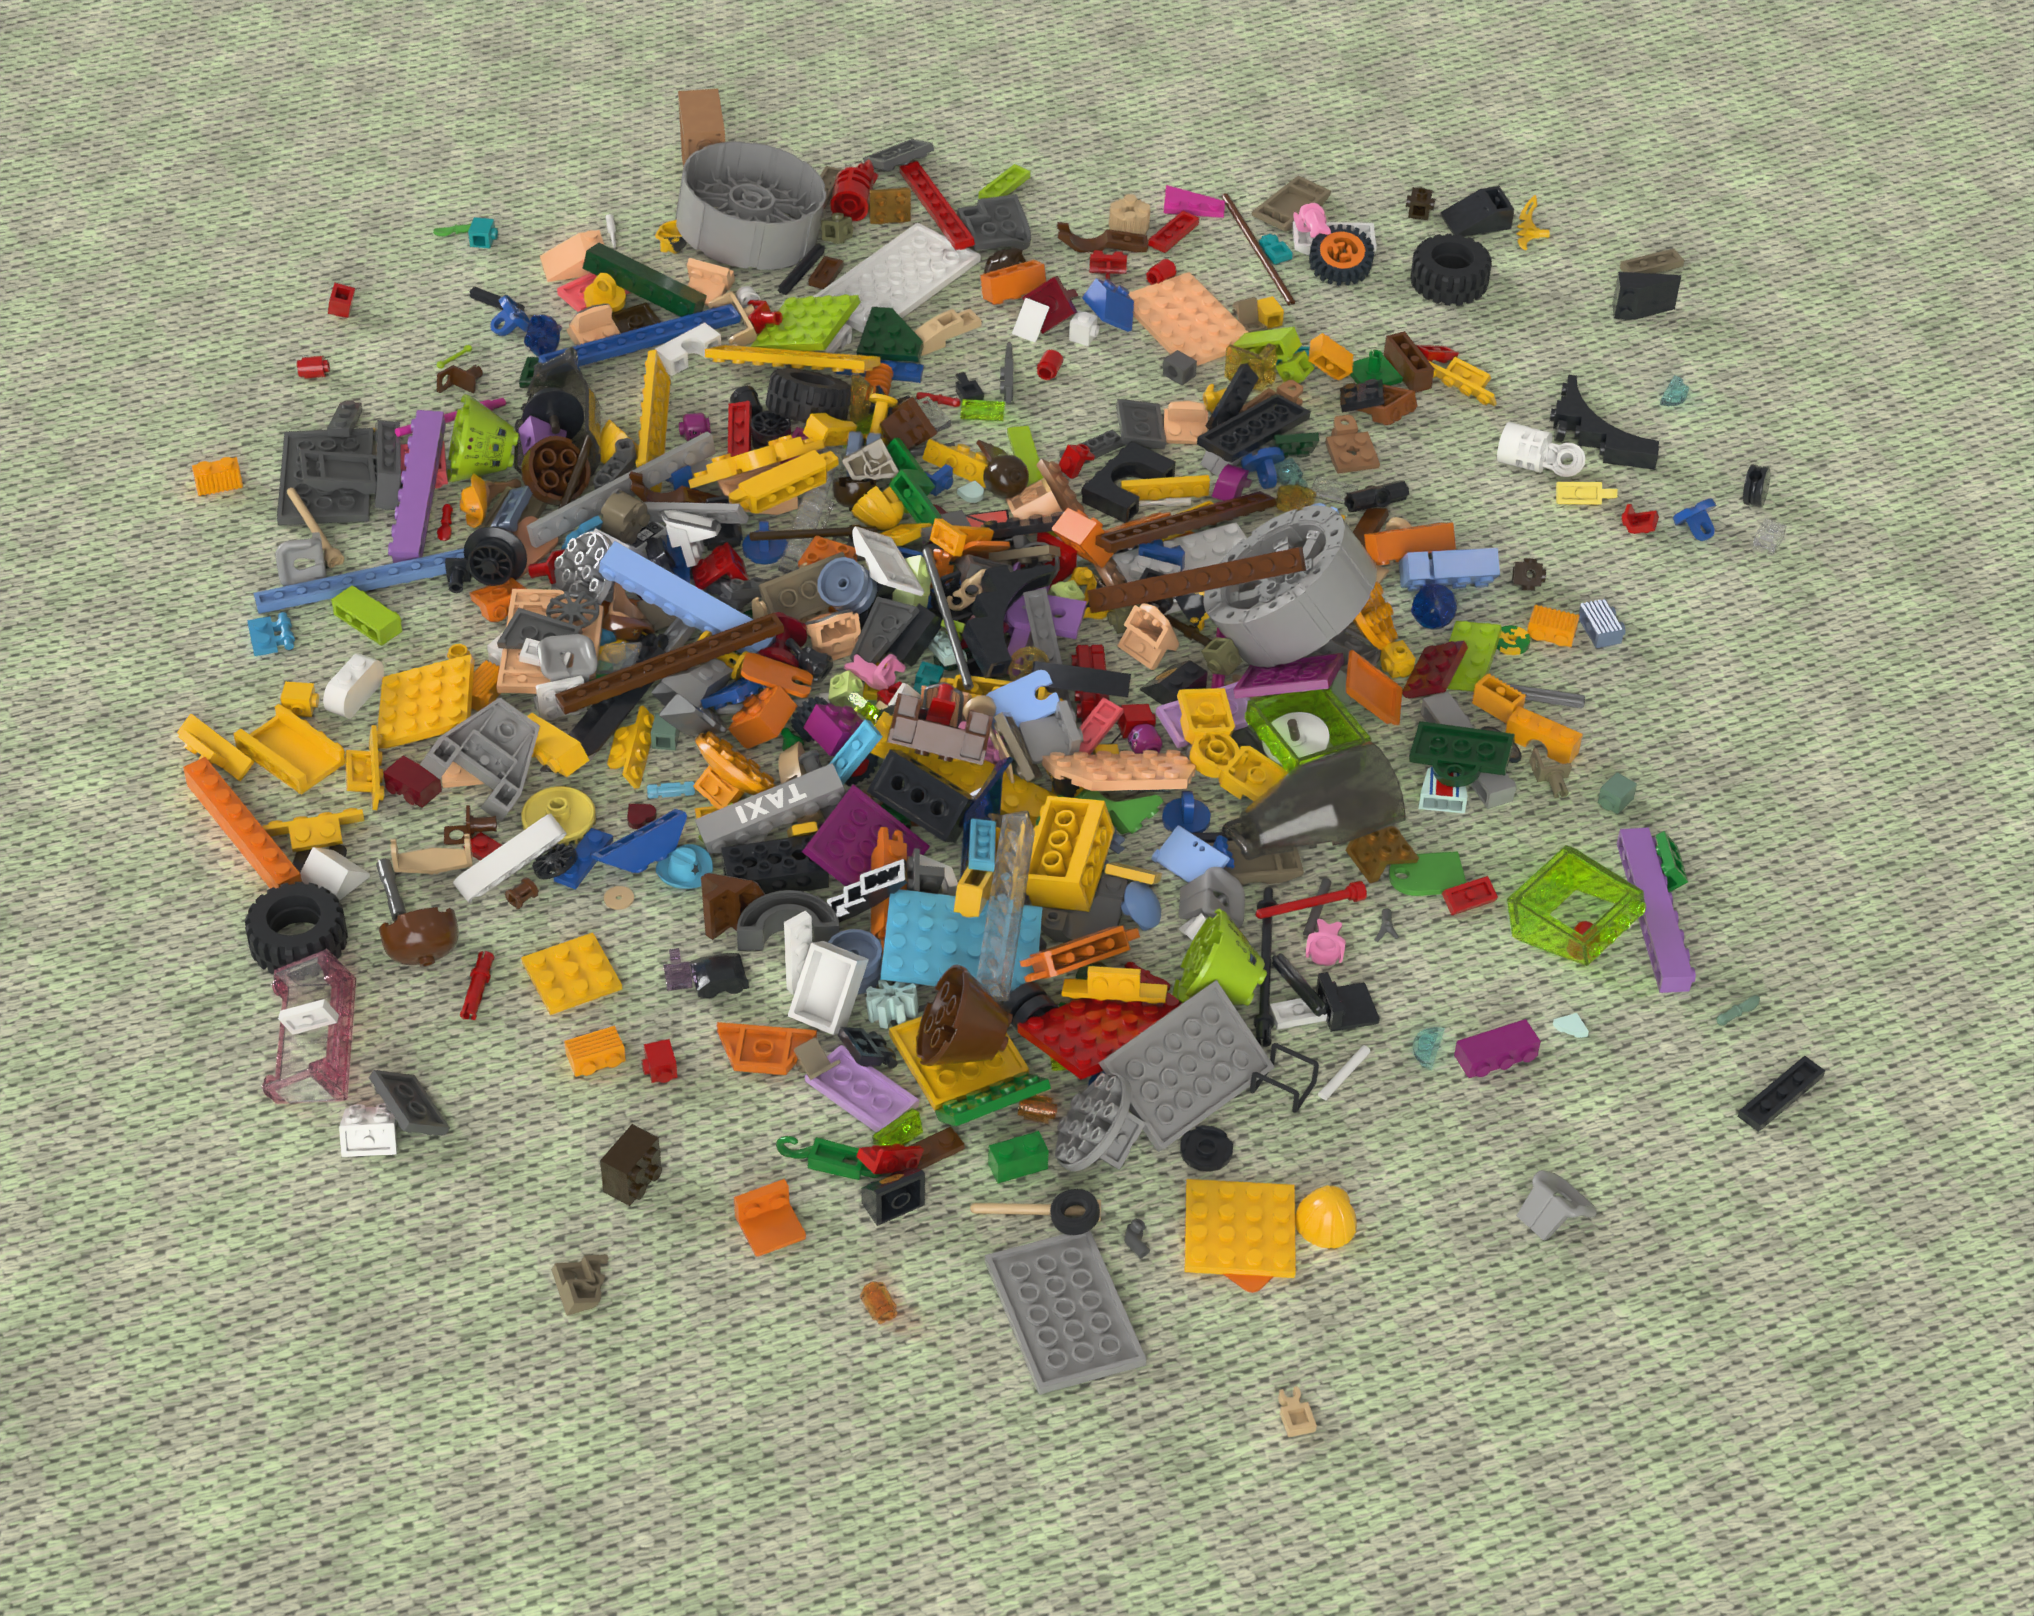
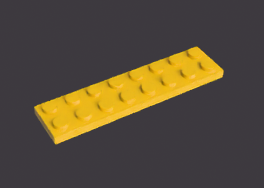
(795, 358)
(654, 412)
(971, 776)

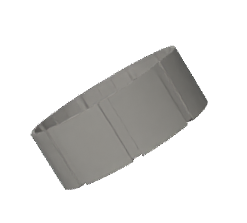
(752, 192)
(1300, 611)

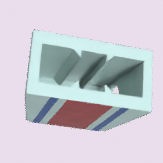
(1442, 797)

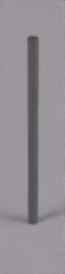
(947, 618)

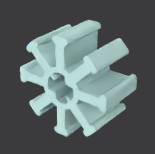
(891, 1003)

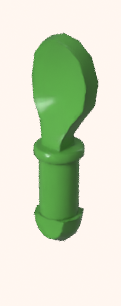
(448, 230)

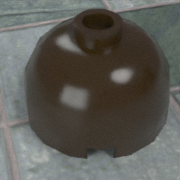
(1006, 476)
(849, 491)

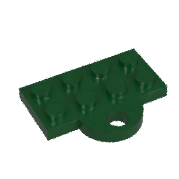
(1461, 751)

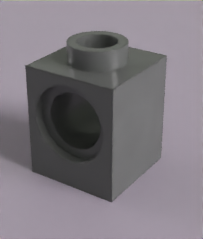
(1179, 367)

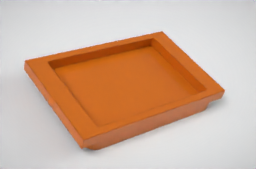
(1373, 689)

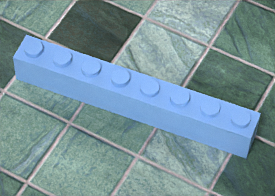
(672, 594)

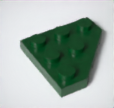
(889, 337)

